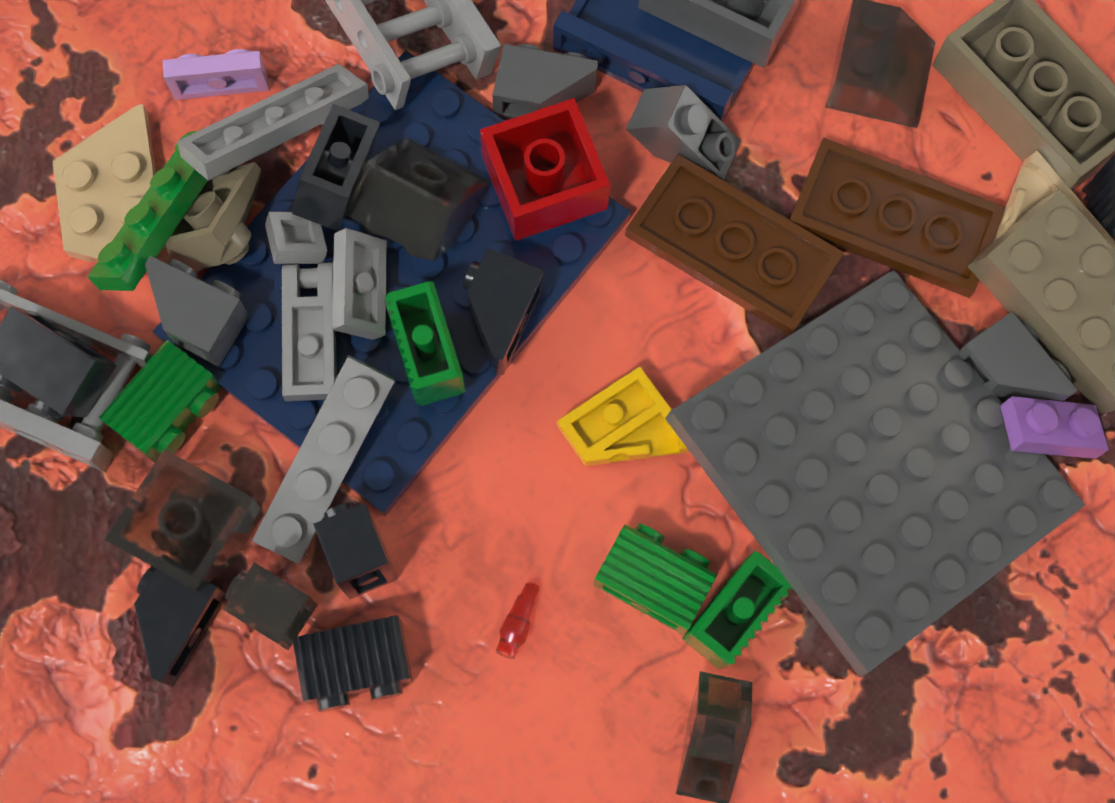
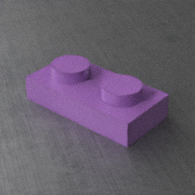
(1053, 427)

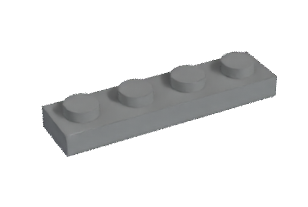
(271, 121)
(323, 459)

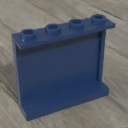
(650, 51)

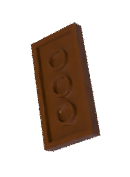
(896, 217)
(734, 244)

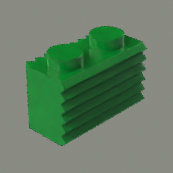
(425, 343)
(162, 402)
(655, 577)
(738, 611)

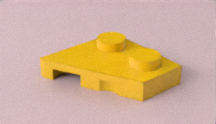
(622, 424)

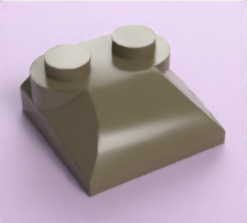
(215, 223)

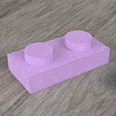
(216, 74)

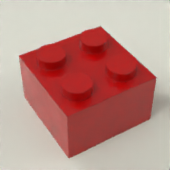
(544, 169)

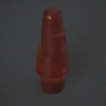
(516, 624)

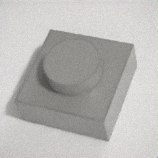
(295, 239)

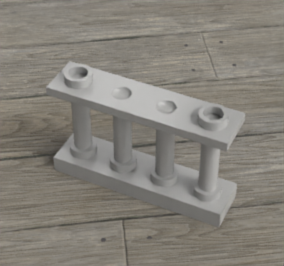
(469, 36)
(84, 439)

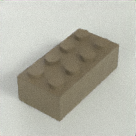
(1033, 87)
(1062, 283)

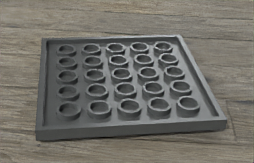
(873, 469)

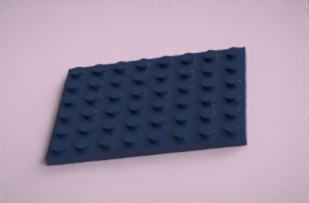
(403, 432)

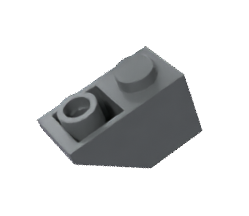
(537, 79)
(678, 122)
(196, 314)
(1016, 364)

